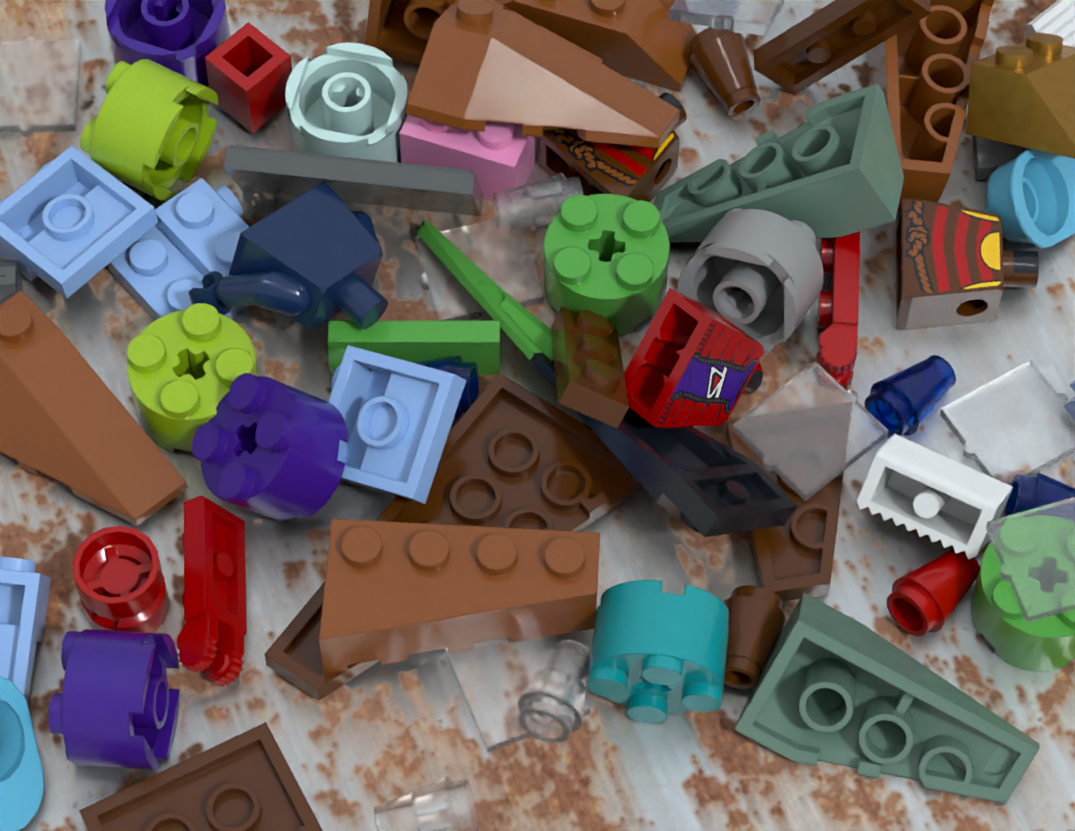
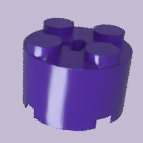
(167, 32)
(272, 449)
(116, 698)

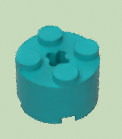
(659, 650)

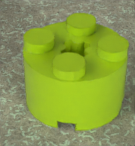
(151, 127)
(184, 370)

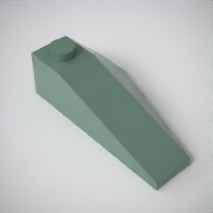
(830, 173)
(866, 705)

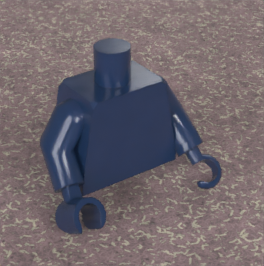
(303, 264)

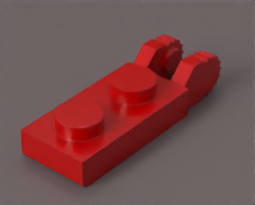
(839, 307)
(213, 591)

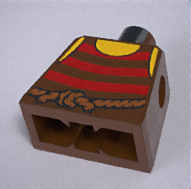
(609, 167)
(953, 265)

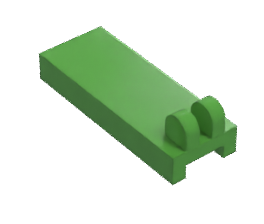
(420, 341)

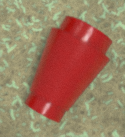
(931, 593)

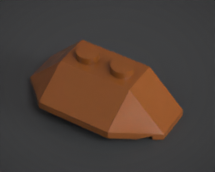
(627, 34)

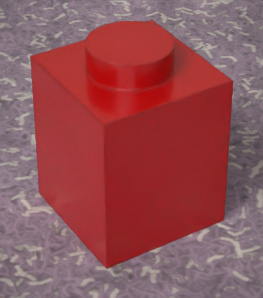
(249, 77)

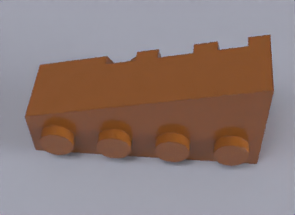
(927, 89)
(450, 586)

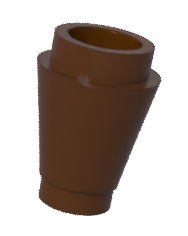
(725, 68)
(753, 630)

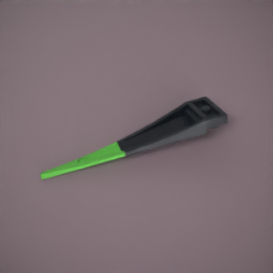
(678, 466)

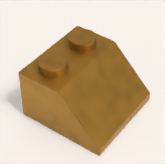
(1026, 95)

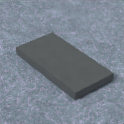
(355, 179)

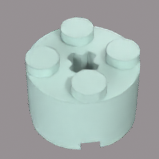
(347, 104)

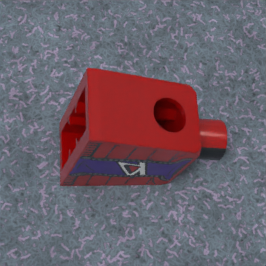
(691, 366)

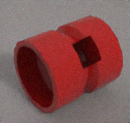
(121, 581)

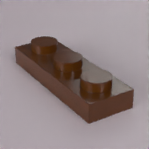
(833, 39)
(589, 366)

